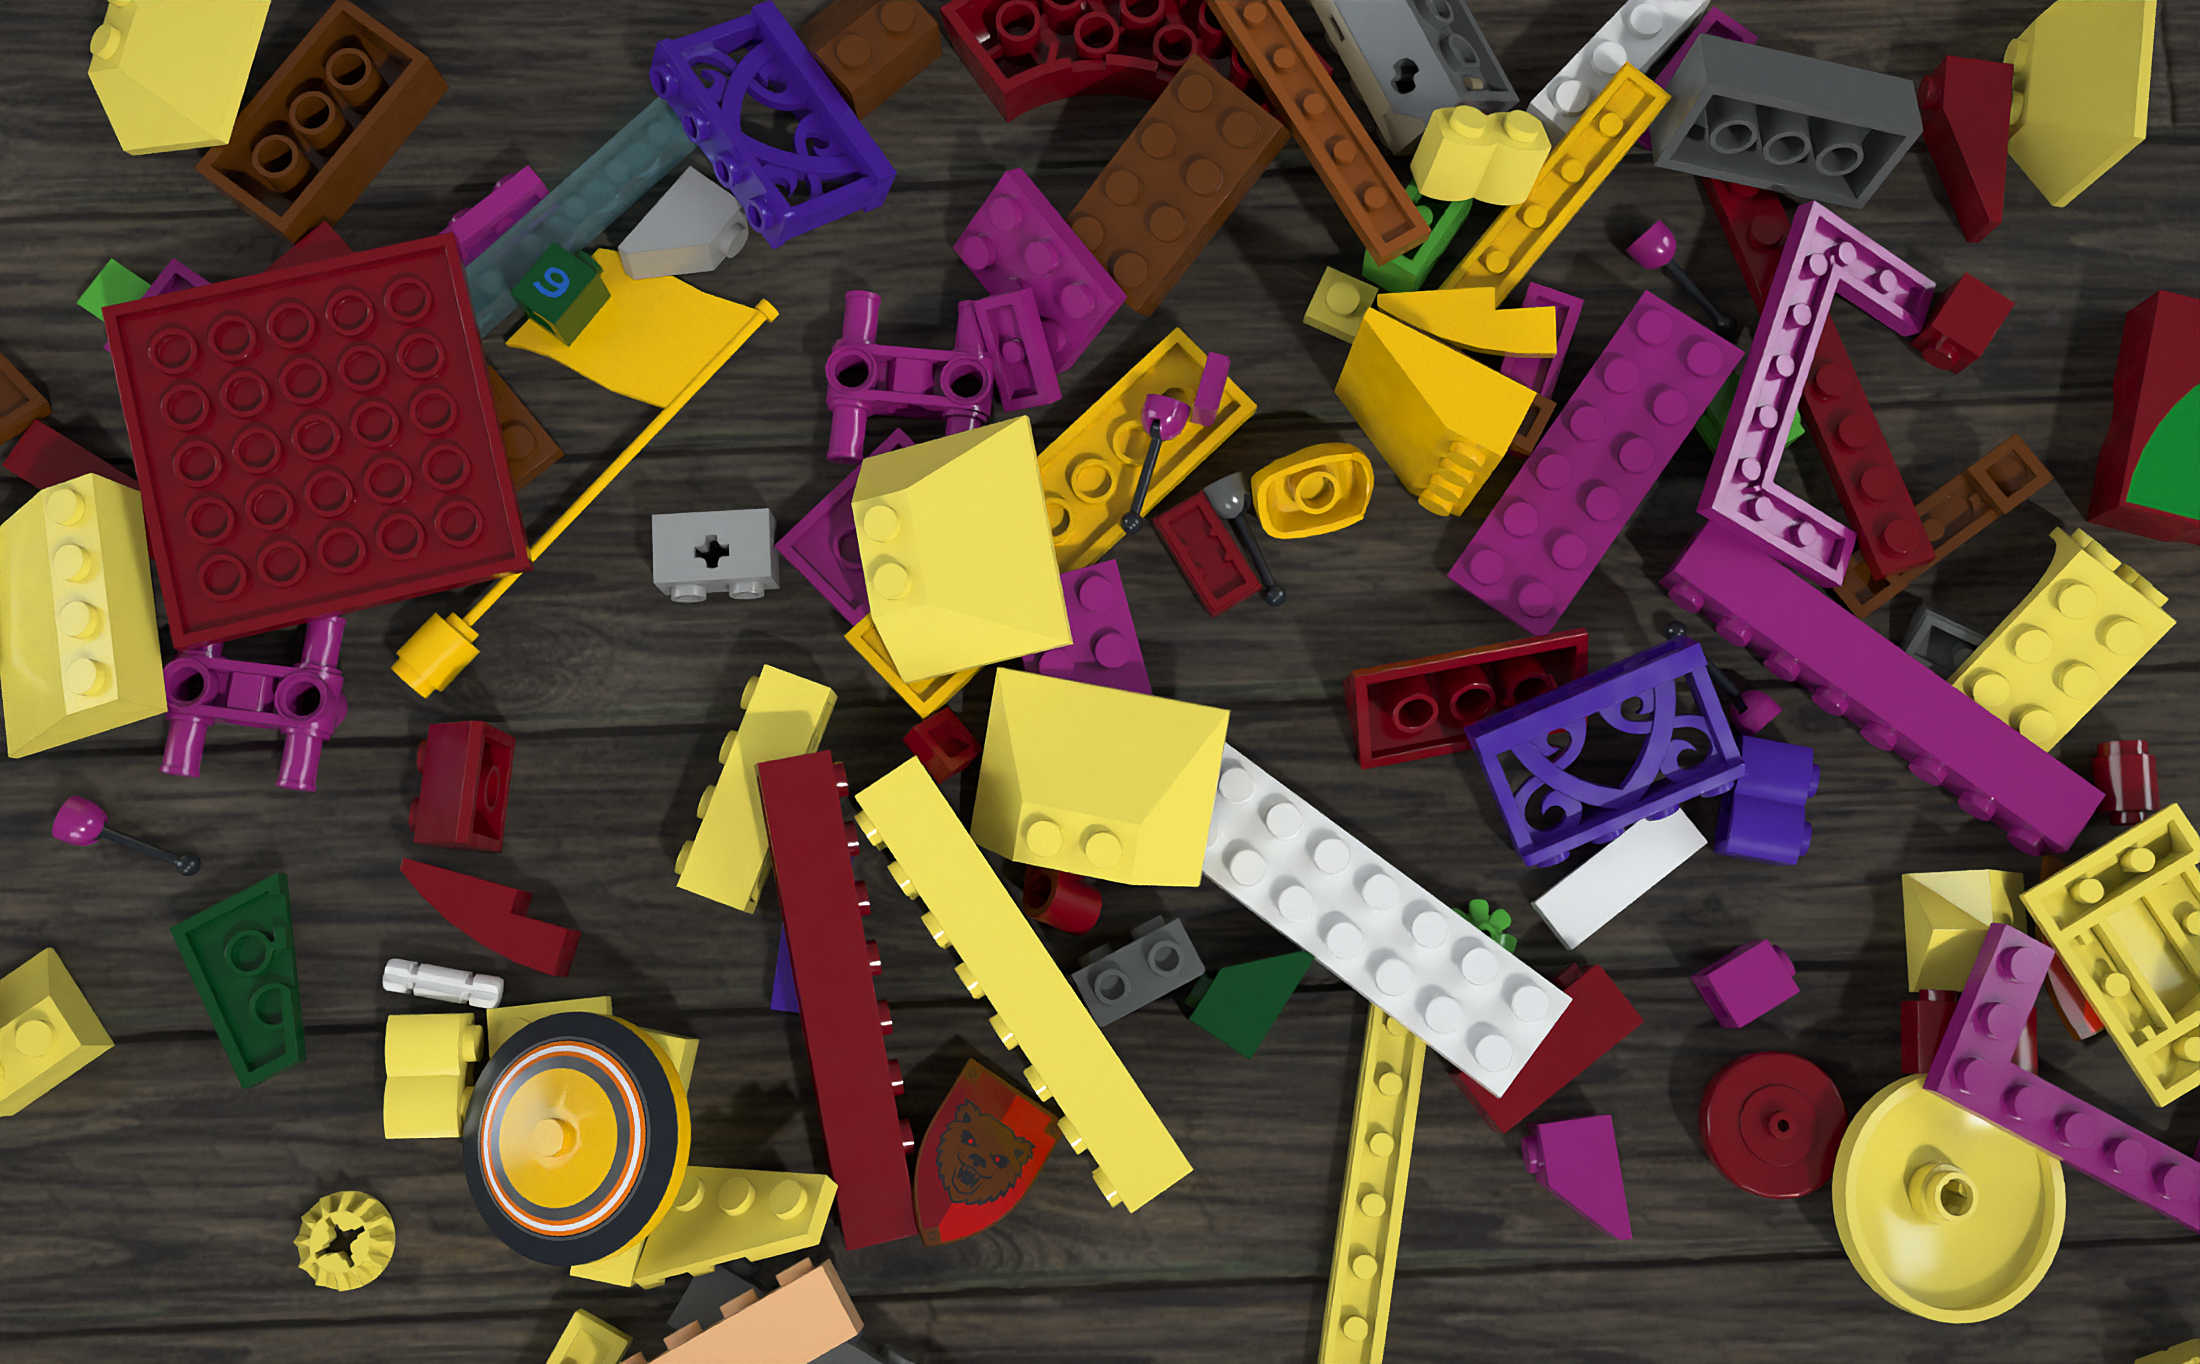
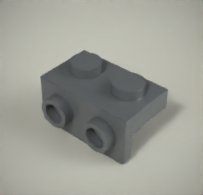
(1138, 972)

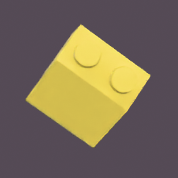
(43, 1031)

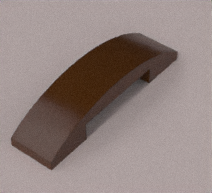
(1952, 517)

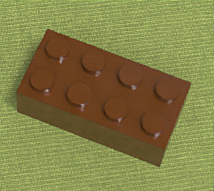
(324, 124)
(1175, 182)

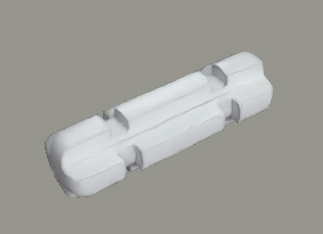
(443, 983)

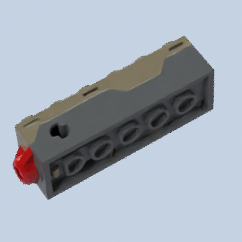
(1412, 61)

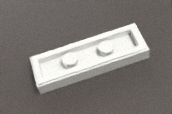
(1616, 876)

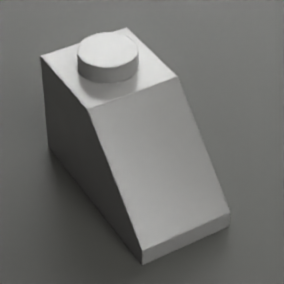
(686, 230)

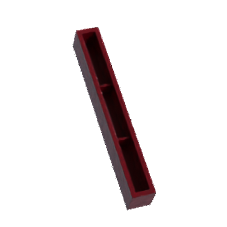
(837, 997)

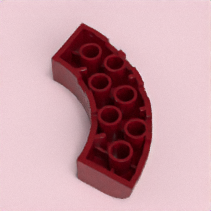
(1073, 48)

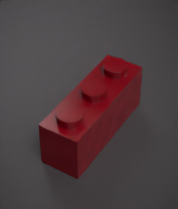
(1583, 1033)

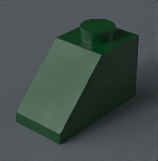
(1245, 999)

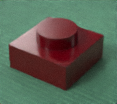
(943, 745)

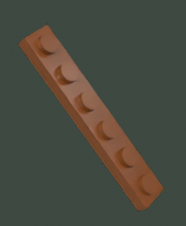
(1324, 126)

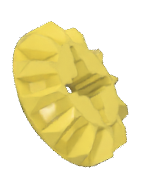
(370, 1251)

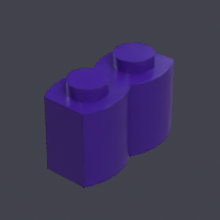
(1766, 808)

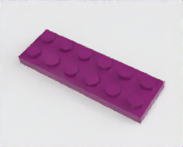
(1595, 465)

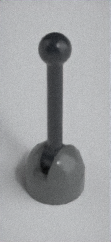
(1231, 500)

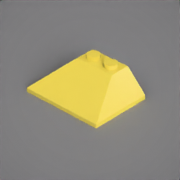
(174, 69)
(2080, 91)
(960, 552)
(1098, 779)
(2132, 944)

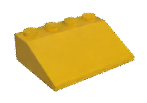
(1430, 411)

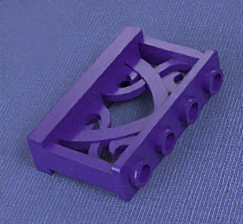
(751, 167)
(1643, 675)

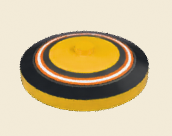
(576, 1138)

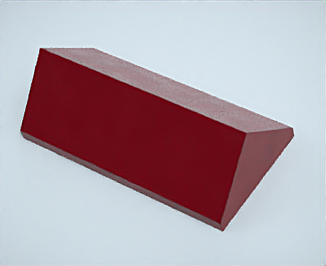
(1425, 702)

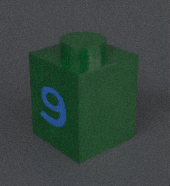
(562, 292)

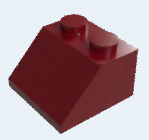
(463, 787)

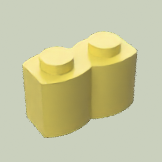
(1480, 155)
(429, 1073)

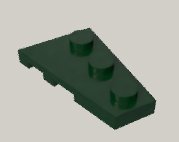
(249, 978)

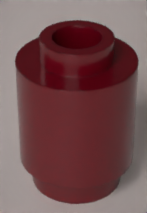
(2128, 779)

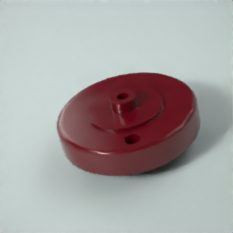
(1772, 1124)

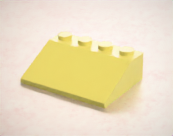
(77, 616)

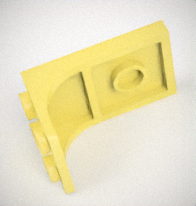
(2065, 641)

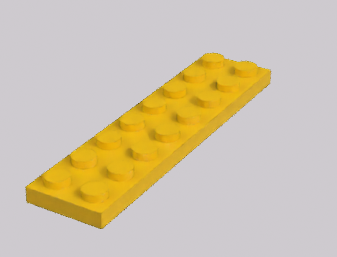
(1092, 481)

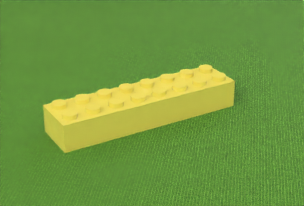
(1023, 984)

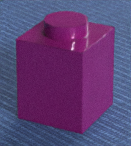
(1746, 983)

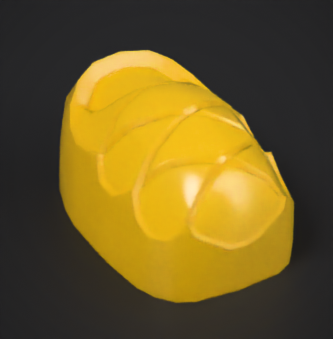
(1313, 490)

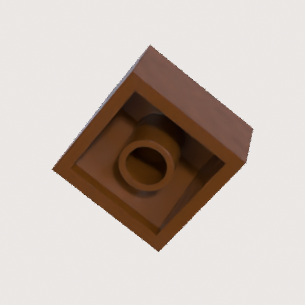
(871, 47)

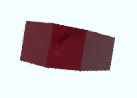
(1968, 135)

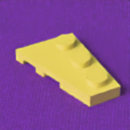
(734, 1216)

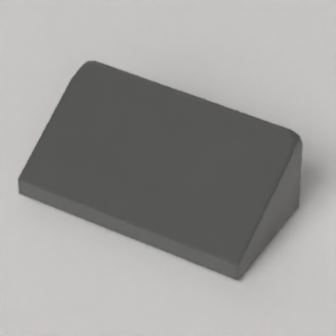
(1941, 638)

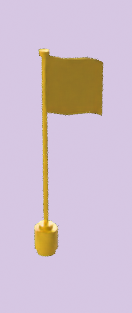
(647, 343)

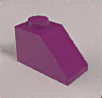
(1581, 1167)

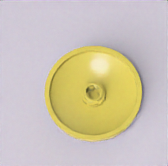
(1944, 1206)

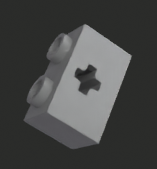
(688, 539)

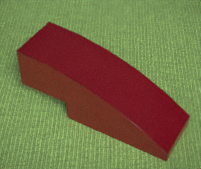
(495, 917)

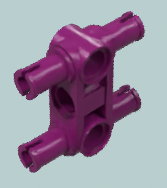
(903, 378)
(257, 698)

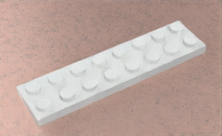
(1376, 927)

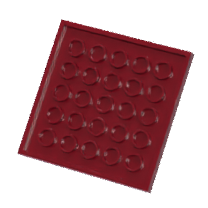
(316, 440)

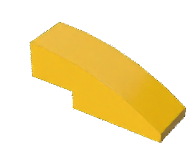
(1471, 322)

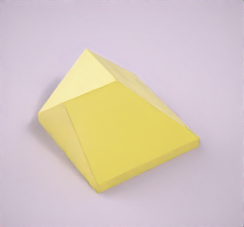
(1950, 919)

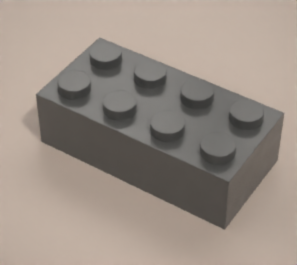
(1784, 122)

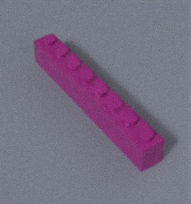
(1882, 691)

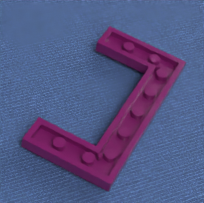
(1739, 493)
(1977, 1076)

